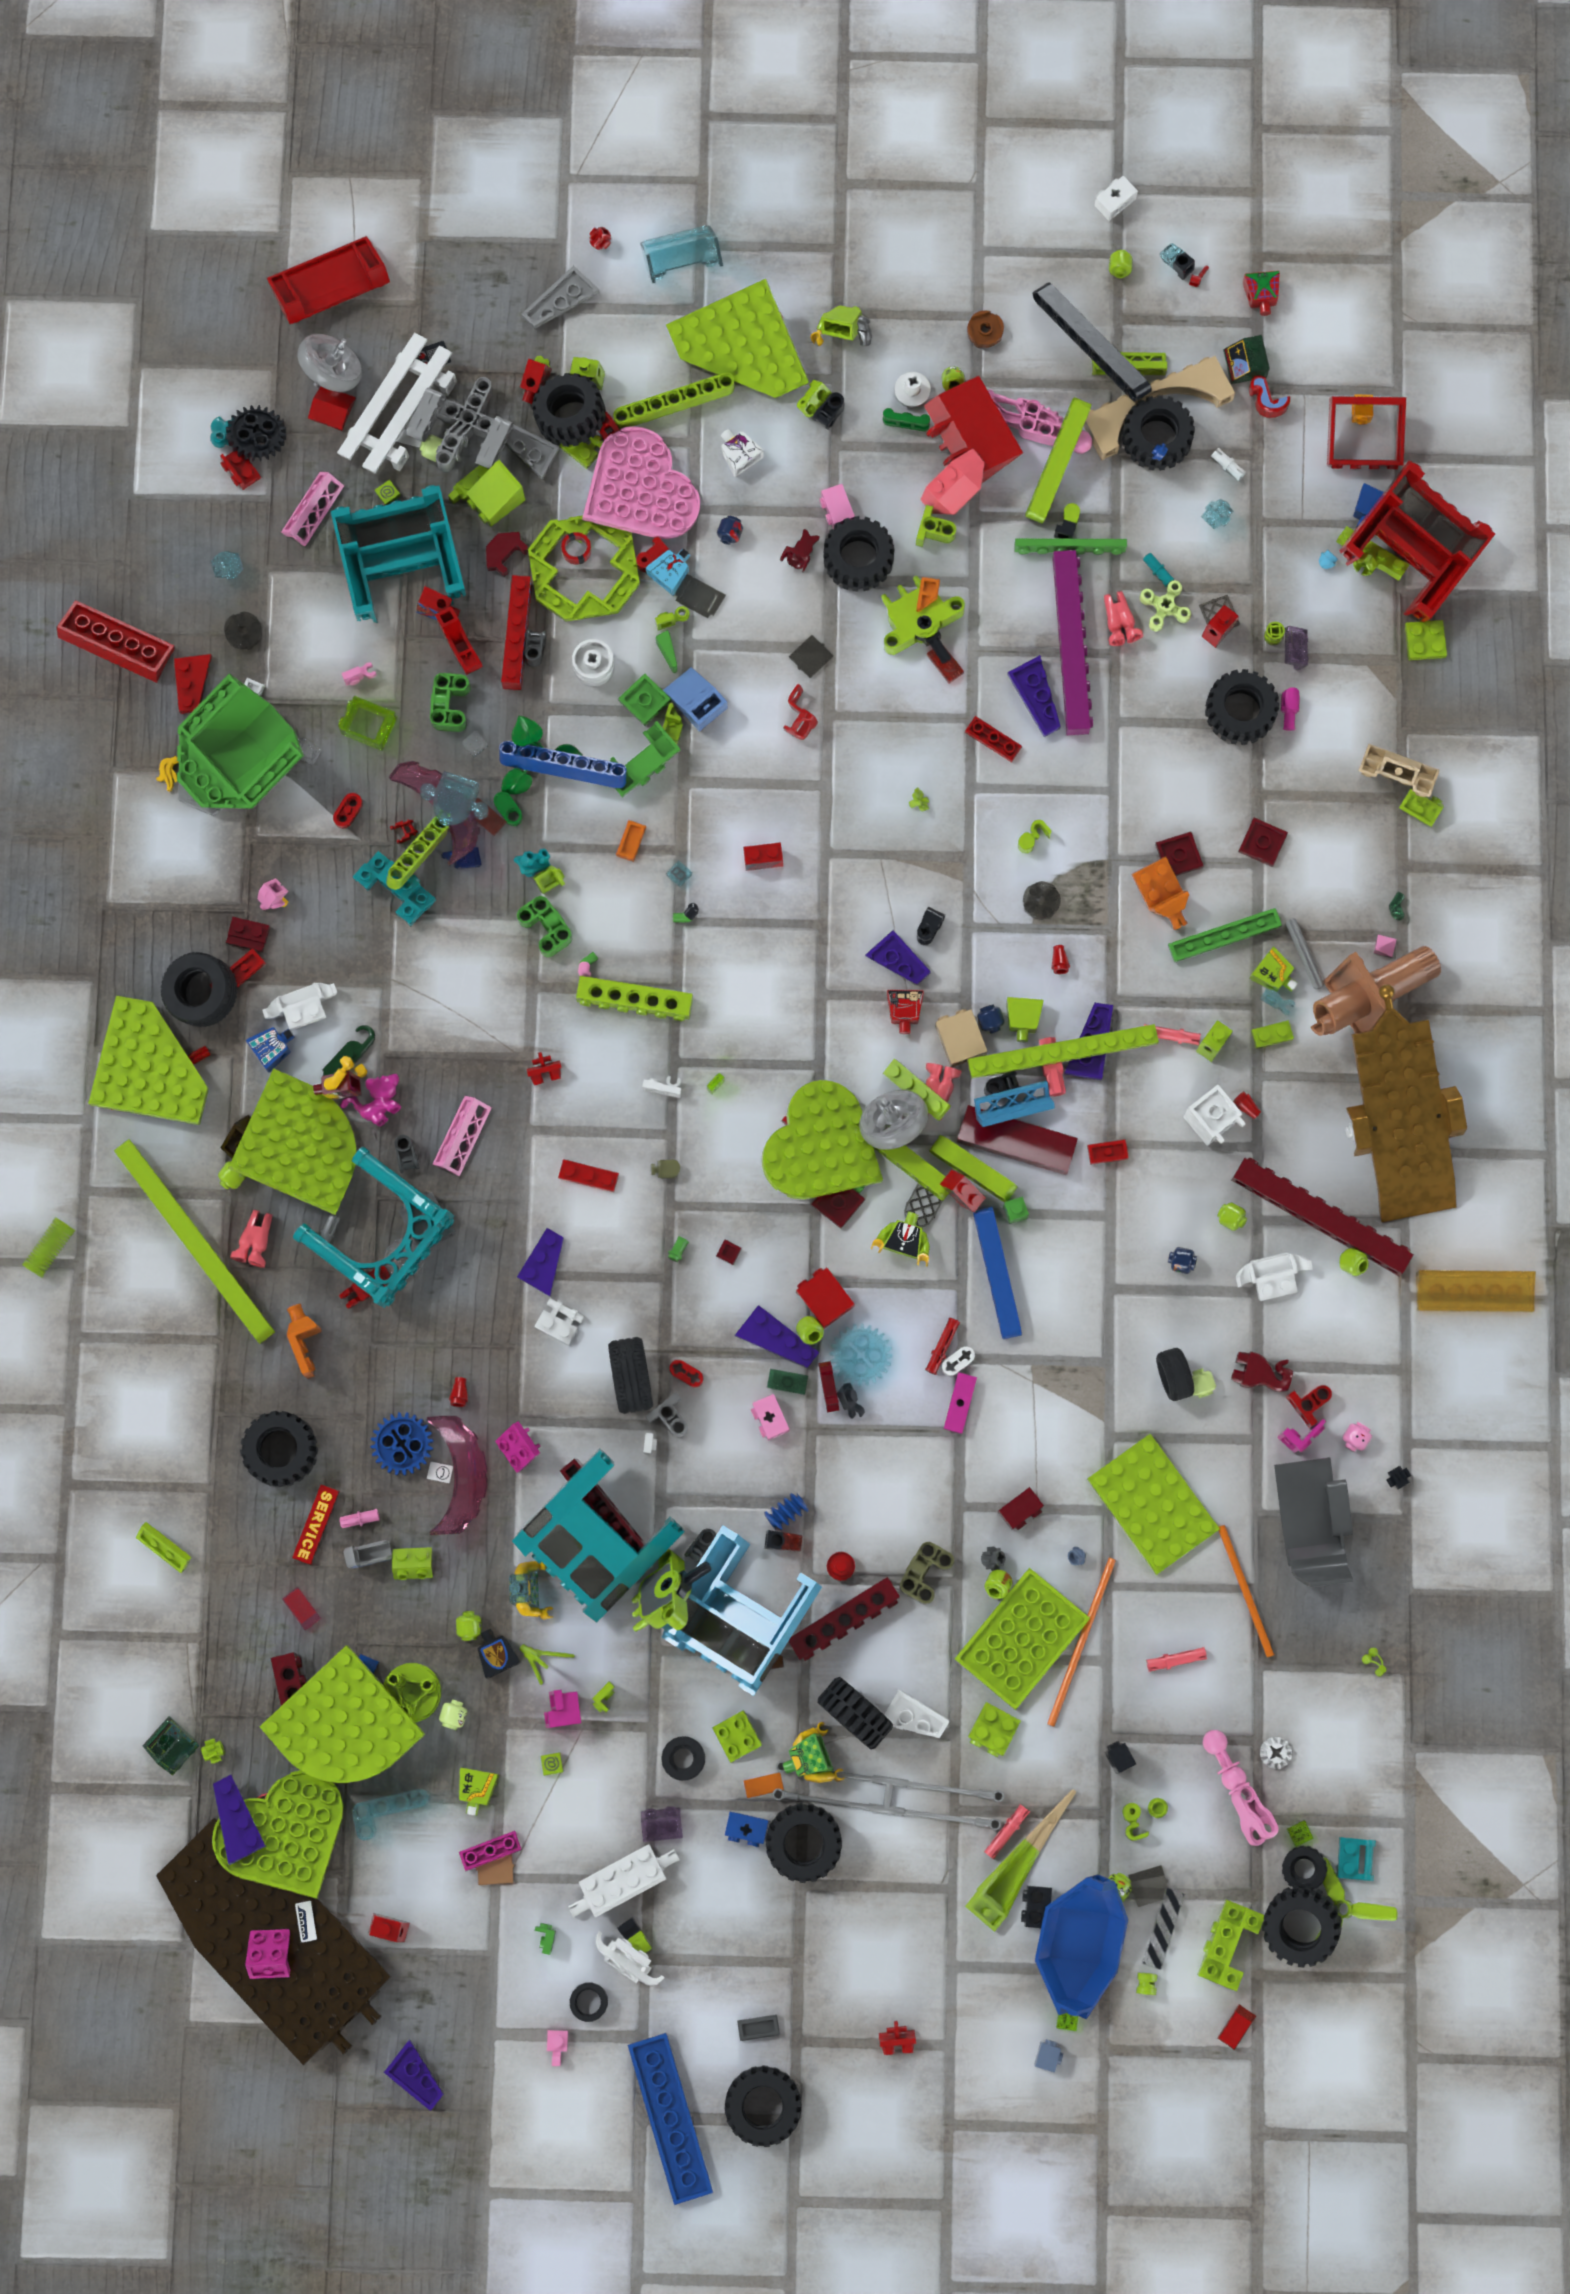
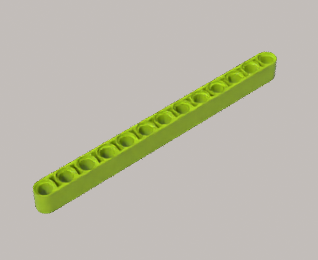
(194, 1241)

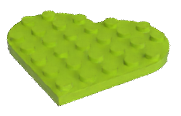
(820, 1145)
(299, 1833)

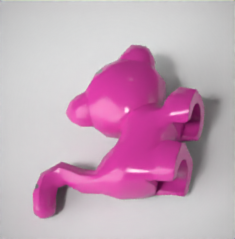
(381, 1090)

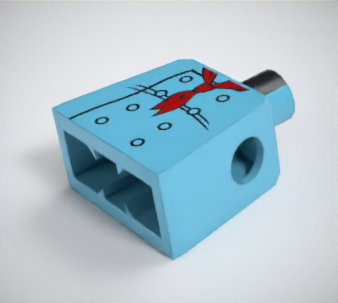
(669, 570)

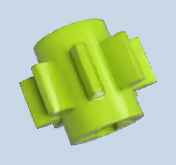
(213, 1751)

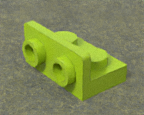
(1423, 808)
(605, 1693)

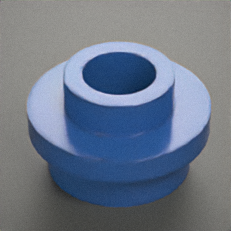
(1159, 451)

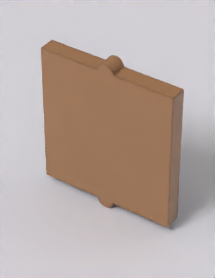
(496, 1872)

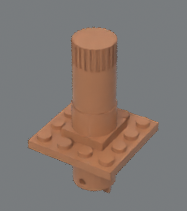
(1355, 991)

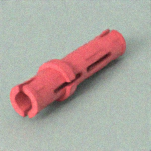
(1178, 1035)
(1168, 1661)
(1012, 1824)

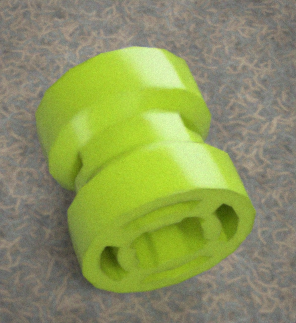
(1274, 637)
(1146, 1983)

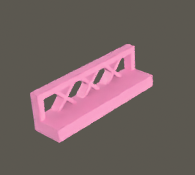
(306, 507)
(458, 1133)

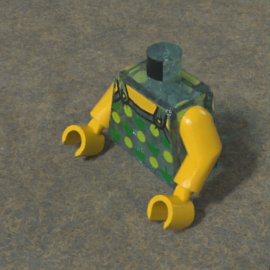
(525, 1590)

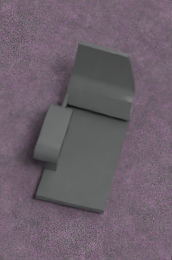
(1314, 1521)

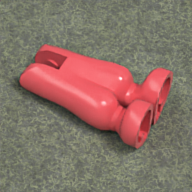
(1120, 617)
(945, 1087)
(253, 1237)

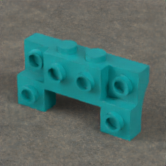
(413, 895)

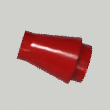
(1060, 962)
(1247, 1105)
(459, 1395)

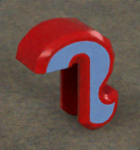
(1264, 403)

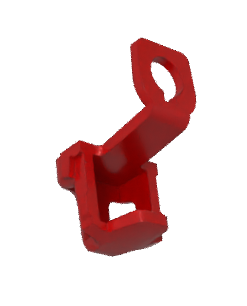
(809, 719)

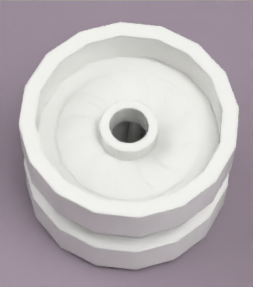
(593, 673)

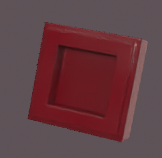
(728, 1252)

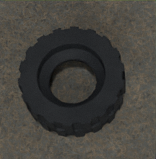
(668, 1758)
(1304, 1853)

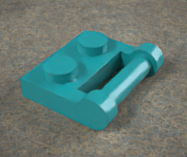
(1349, 1858)

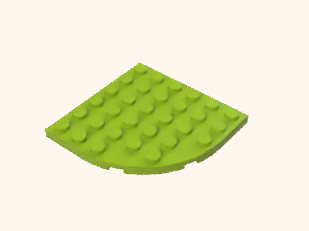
(298, 1144)
(342, 1724)

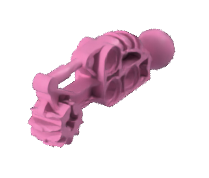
(1039, 421)

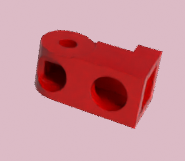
(646, 558)

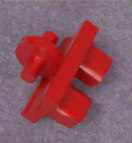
(536, 1072)
(897, 2036)

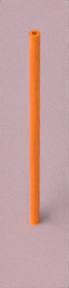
(1081, 1642)

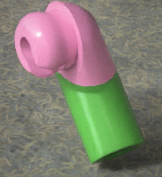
(584, 965)

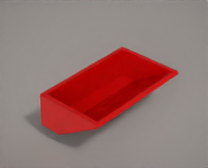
(971, 420)

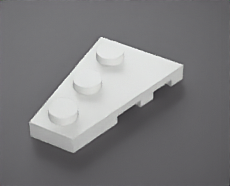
(915, 1716)

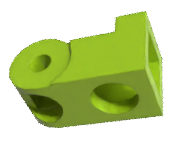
(813, 398)

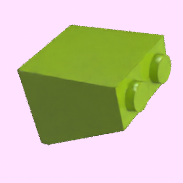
(495, 494)

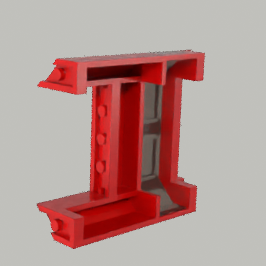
(1425, 534)

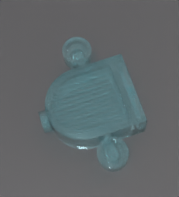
(454, 799)

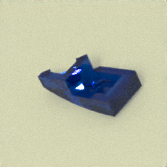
(470, 860)

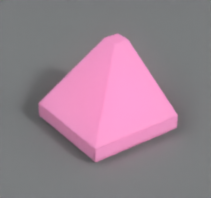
(1384, 946)

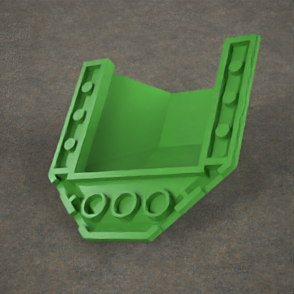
(234, 748)

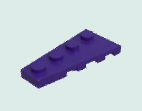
(237, 1825)

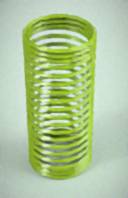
(46, 1247)

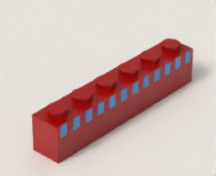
(516, 632)

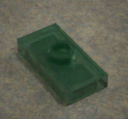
(787, 1381)

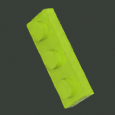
(163, 1547)

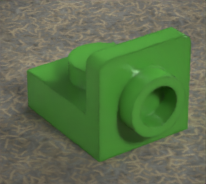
(546, 1941)

